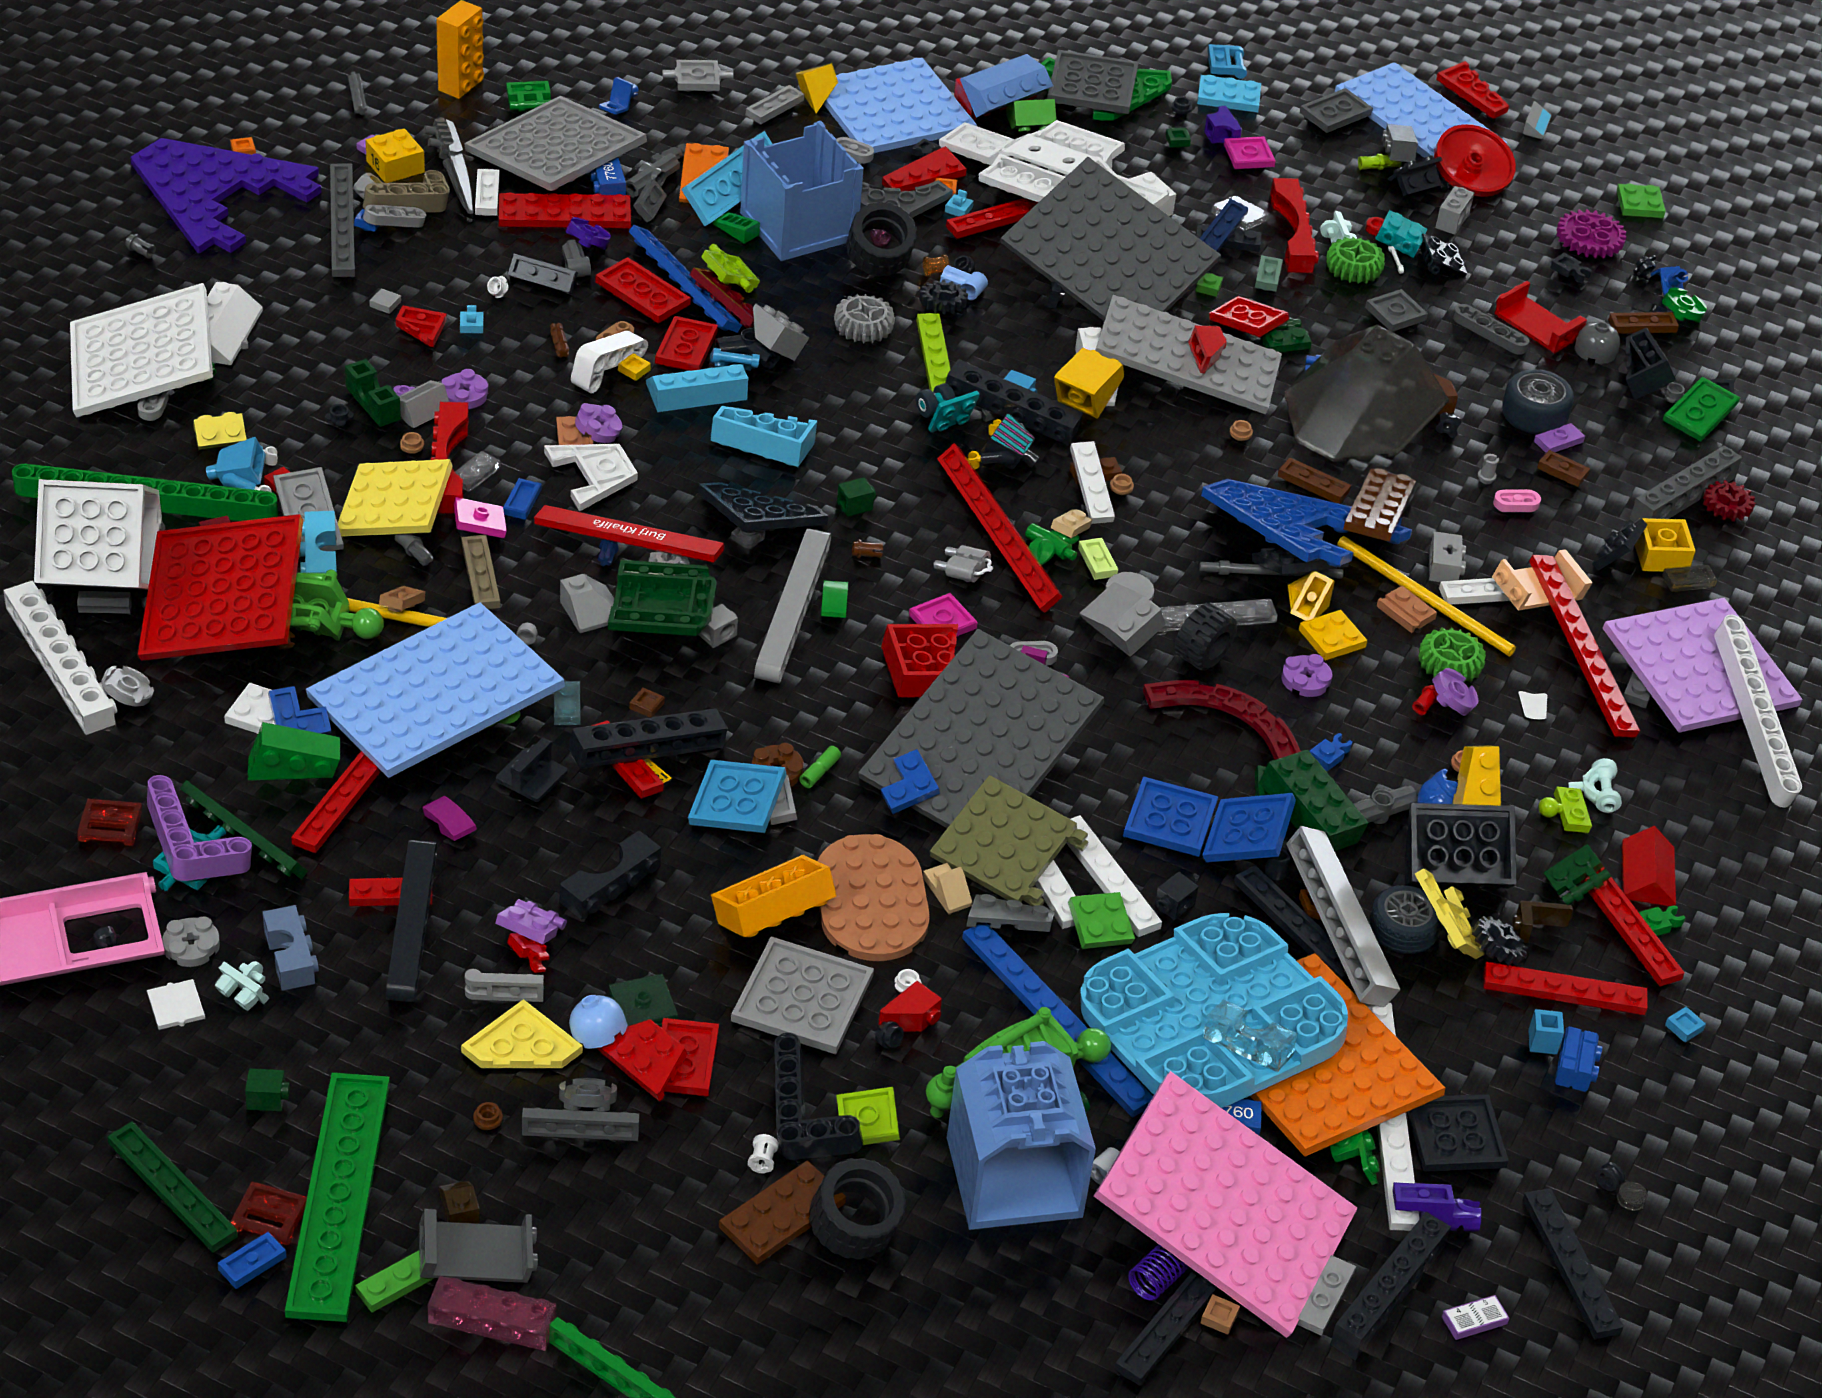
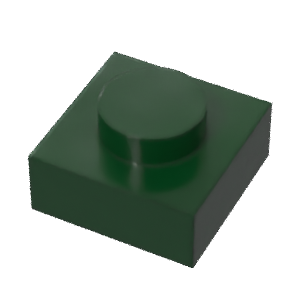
(1178, 137)

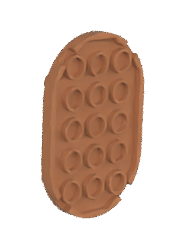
(878, 898)

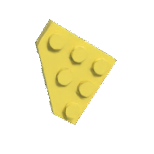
(522, 1040)

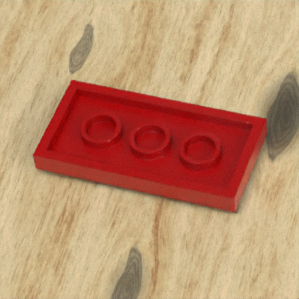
(642, 290)

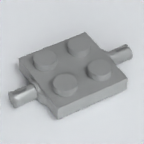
(697, 75)

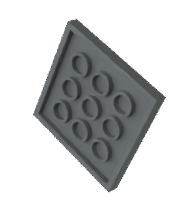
(1093, 81)

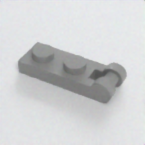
(503, 986)

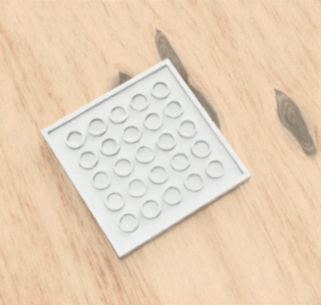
(140, 350)

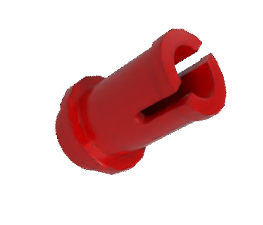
(1426, 699)

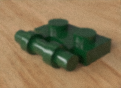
(1288, 339)
(1575, 869)

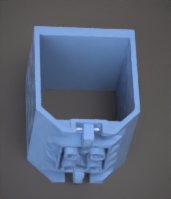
(1019, 1137)

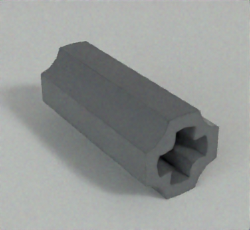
(104, 602)

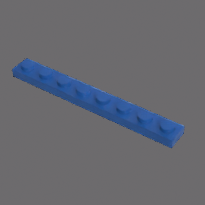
(680, 274)

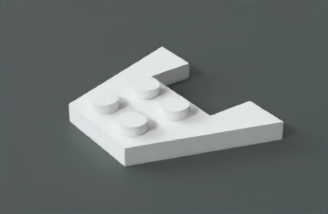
(602, 465)

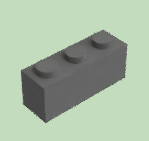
(1399, 142)

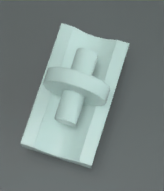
(1336, 228)
(251, 991)

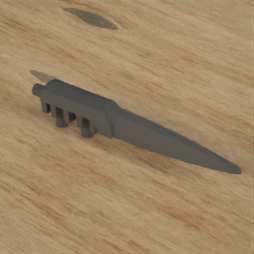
(450, 149)

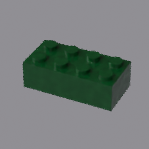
(1318, 798)

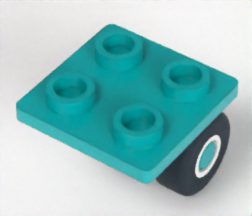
(945, 407)

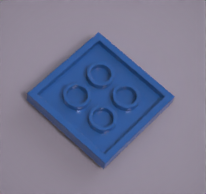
(1170, 816)
(1249, 827)

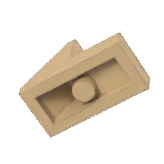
(949, 887)

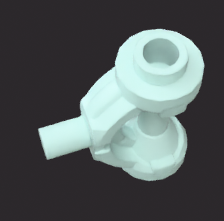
(1607, 799)

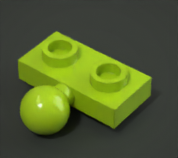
(1570, 806)

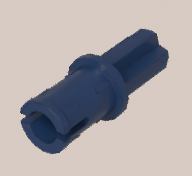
(607, 551)

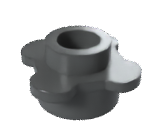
(1673, 392)

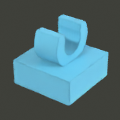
(959, 204)
(471, 320)

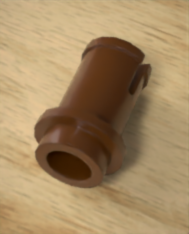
(866, 549)

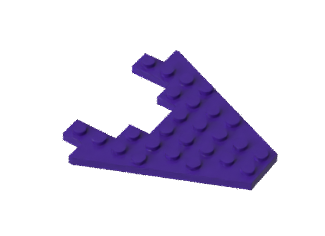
(196, 177)

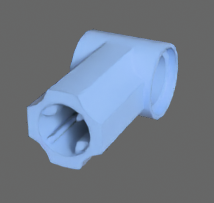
(974, 282)

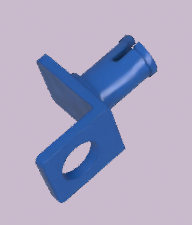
(620, 96)
(1671, 277)

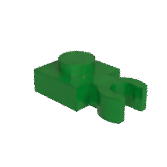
(1660, 921)

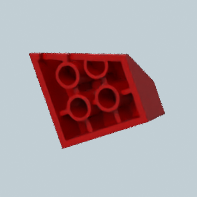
(917, 654)

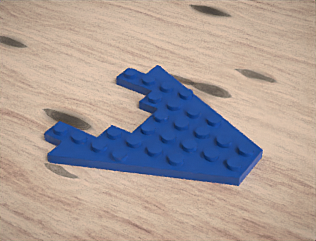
(1289, 519)

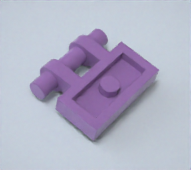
(531, 921)

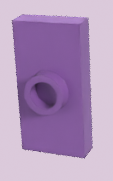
(1559, 438)

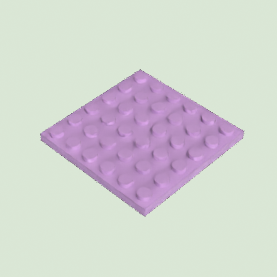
(1682, 666)

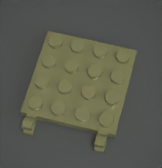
(1006, 841)

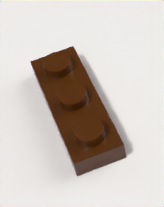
(1654, 321)
(1314, 480)

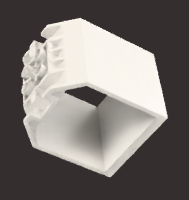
(96, 534)

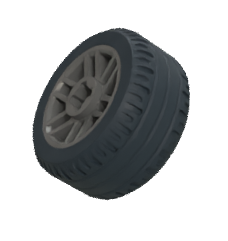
(1404, 920)

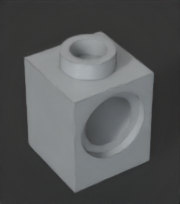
(721, 628)

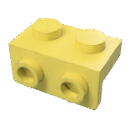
(219, 430)

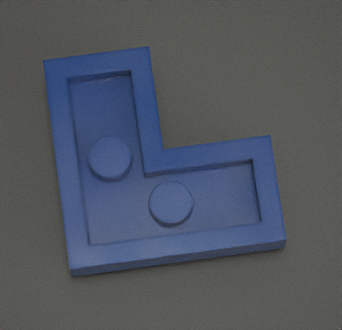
(288, 714)
(915, 786)

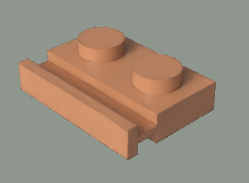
(569, 434)
(1406, 609)

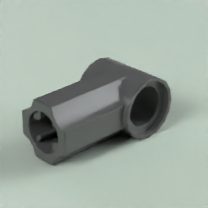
(575, 259)

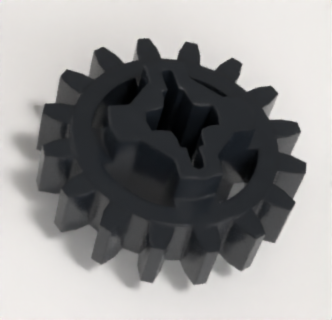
(943, 297)
(1499, 940)

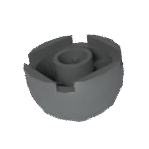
(1598, 342)

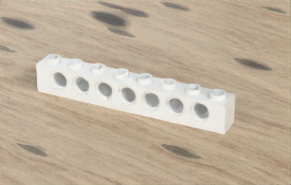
(60, 657)

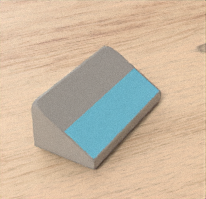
(1537, 121)

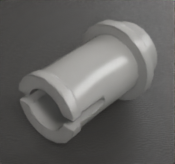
(1487, 473)

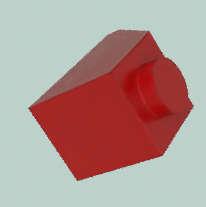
(1207, 345)
(913, 1008)

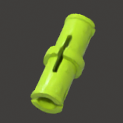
(1377, 162)

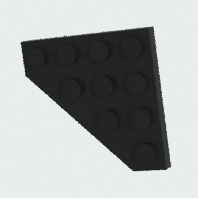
(758, 512)

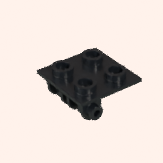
(1441, 254)

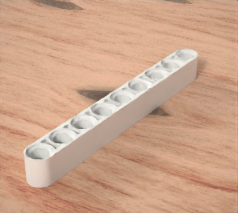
(1758, 711)

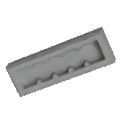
(1326, 1295)

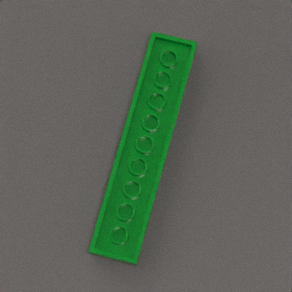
(338, 1198)

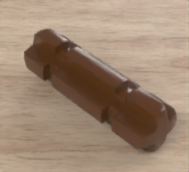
(559, 340)

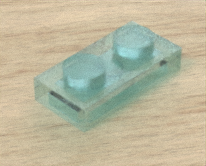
(567, 704)

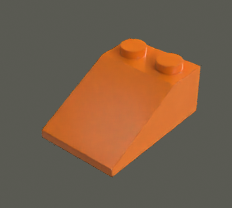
(698, 160)

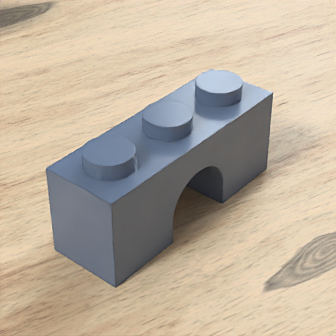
(286, 930)

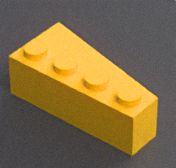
(1479, 776)

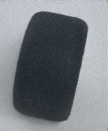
(1537, 401)

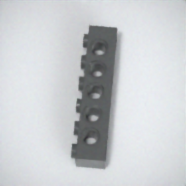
(1686, 486)

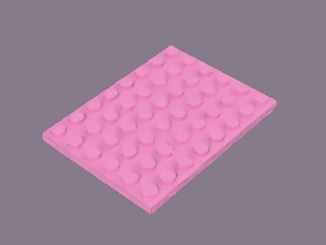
(1226, 1203)

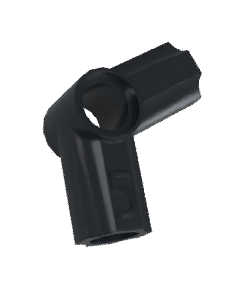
(748, 345)

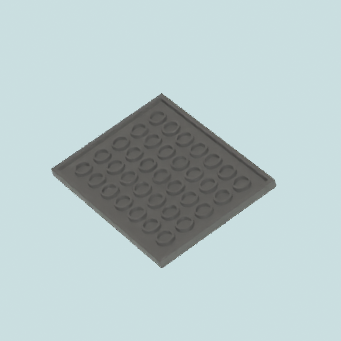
(1109, 241)
(982, 718)

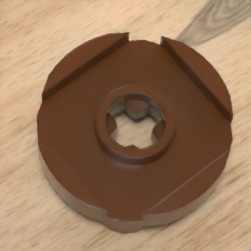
(781, 755)

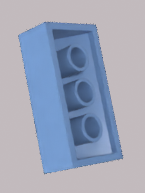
(1005, 83)

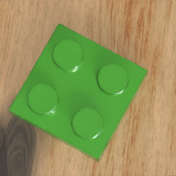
(1641, 200)
(1101, 920)

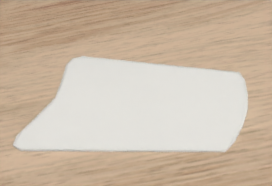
(1534, 705)

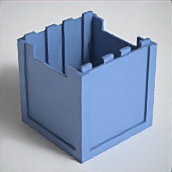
(801, 191)

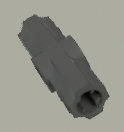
(648, 172)
(1386, 803)

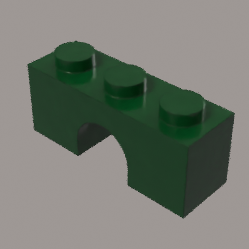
(378, 401)

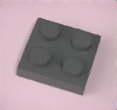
(1396, 310)

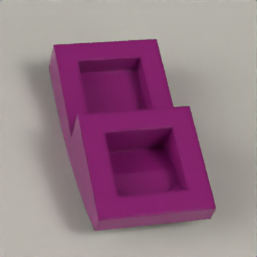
(450, 817)

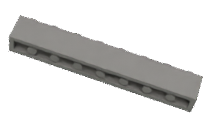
(1343, 917)

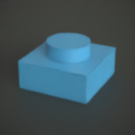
(1685, 1024)

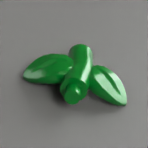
(1047, 543)

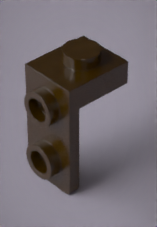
(1541, 914)

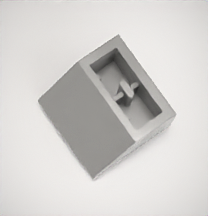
(777, 332)

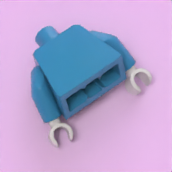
(243, 465)

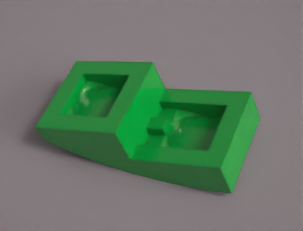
(834, 599)

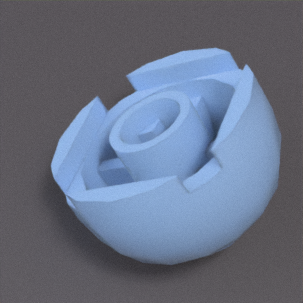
(597, 1021)

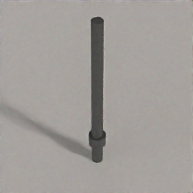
(1226, 567)

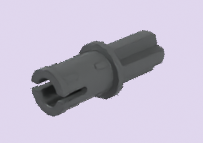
(414, 547)

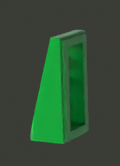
(738, 226)

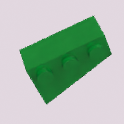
(292, 754)

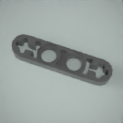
(1511, 340)

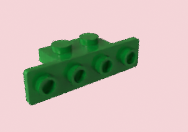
(1362, 1145)

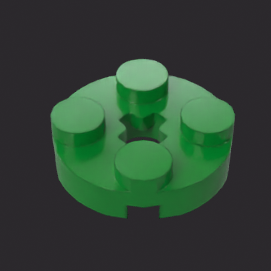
(1683, 305)

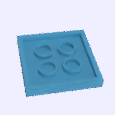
(737, 796)

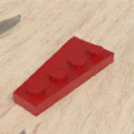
(1471, 88)
(925, 171)

